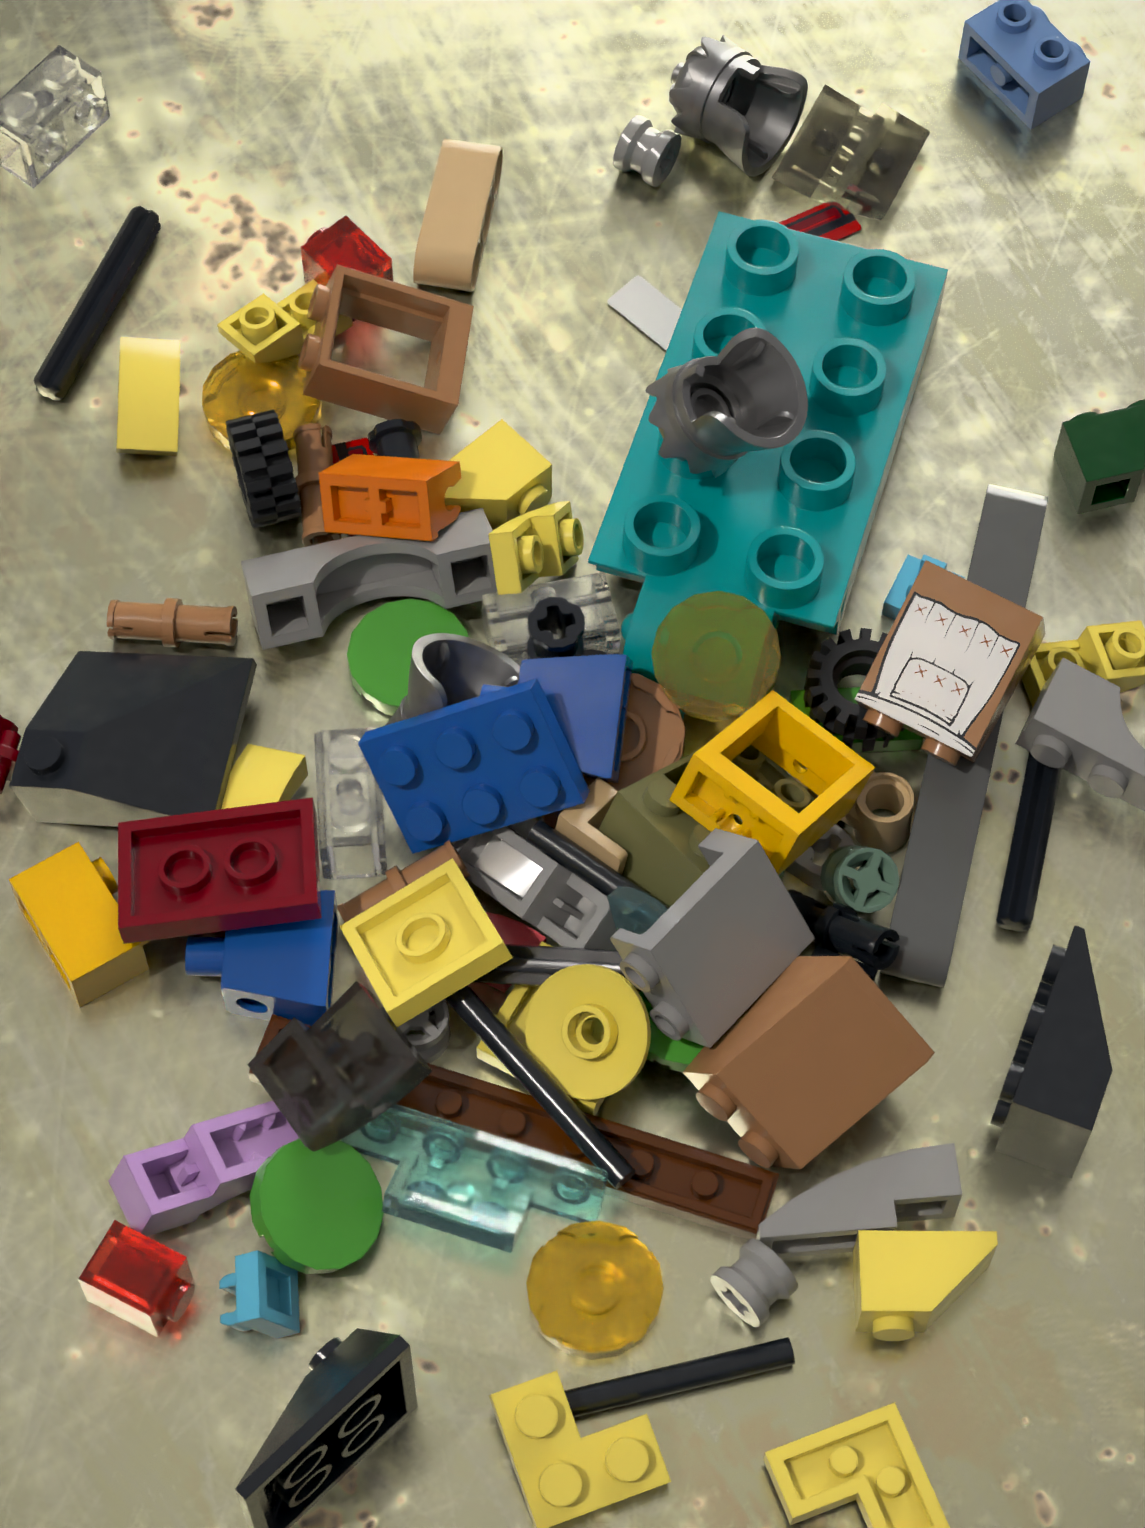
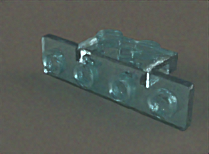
(474, 1180)

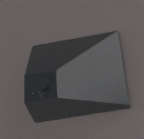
(133, 738)
(332, 1422)

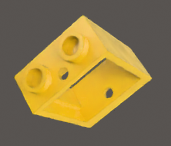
(717, 788)

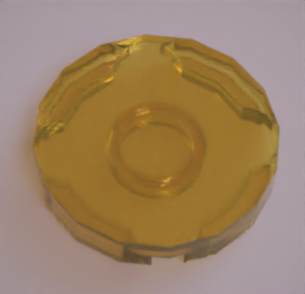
(244, 388)
(716, 655)
(594, 1290)

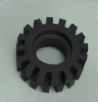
(263, 468)
(822, 693)

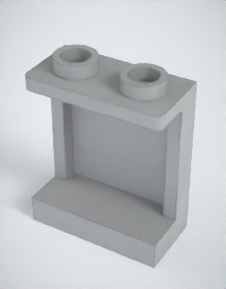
(716, 942)

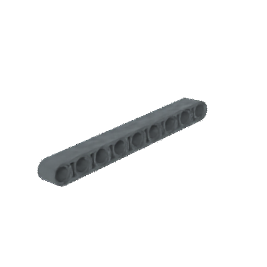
(951, 795)

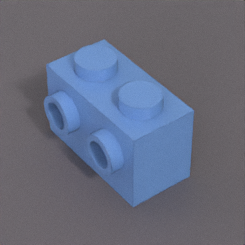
(1024, 60)

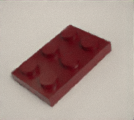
(218, 870)

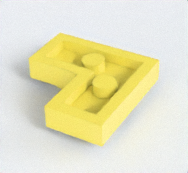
(858, 1461)
(567, 1472)

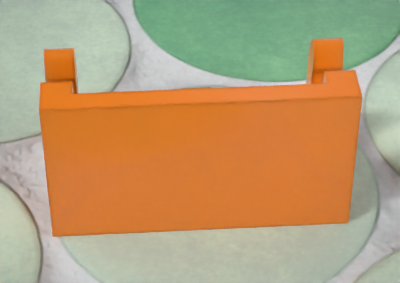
(388, 496)

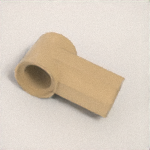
(880, 792)

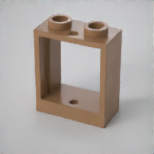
(400, 309)

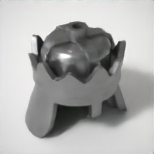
(737, 103)
(730, 403)
(451, 670)

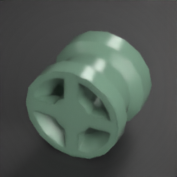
(874, 881)

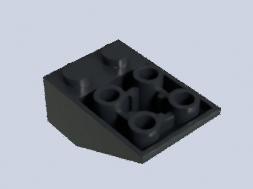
(1057, 1066)

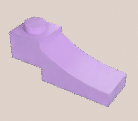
(198, 1172)

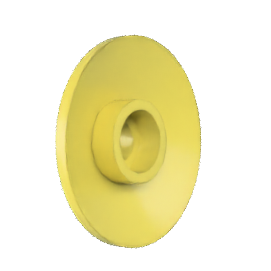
(561, 1030)

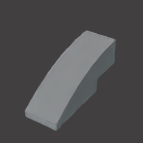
(538, 889)
(866, 1197)

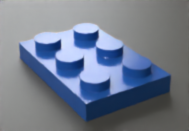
(474, 766)

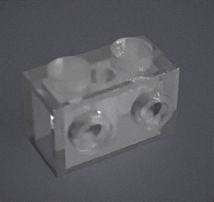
(50, 115)

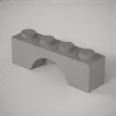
(306, 588)
(1083, 730)

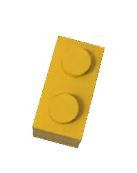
(77, 922)

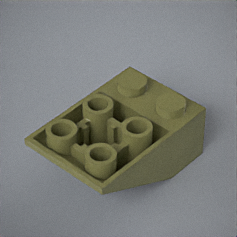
(664, 838)

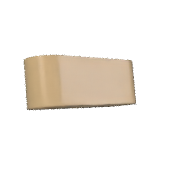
(458, 215)

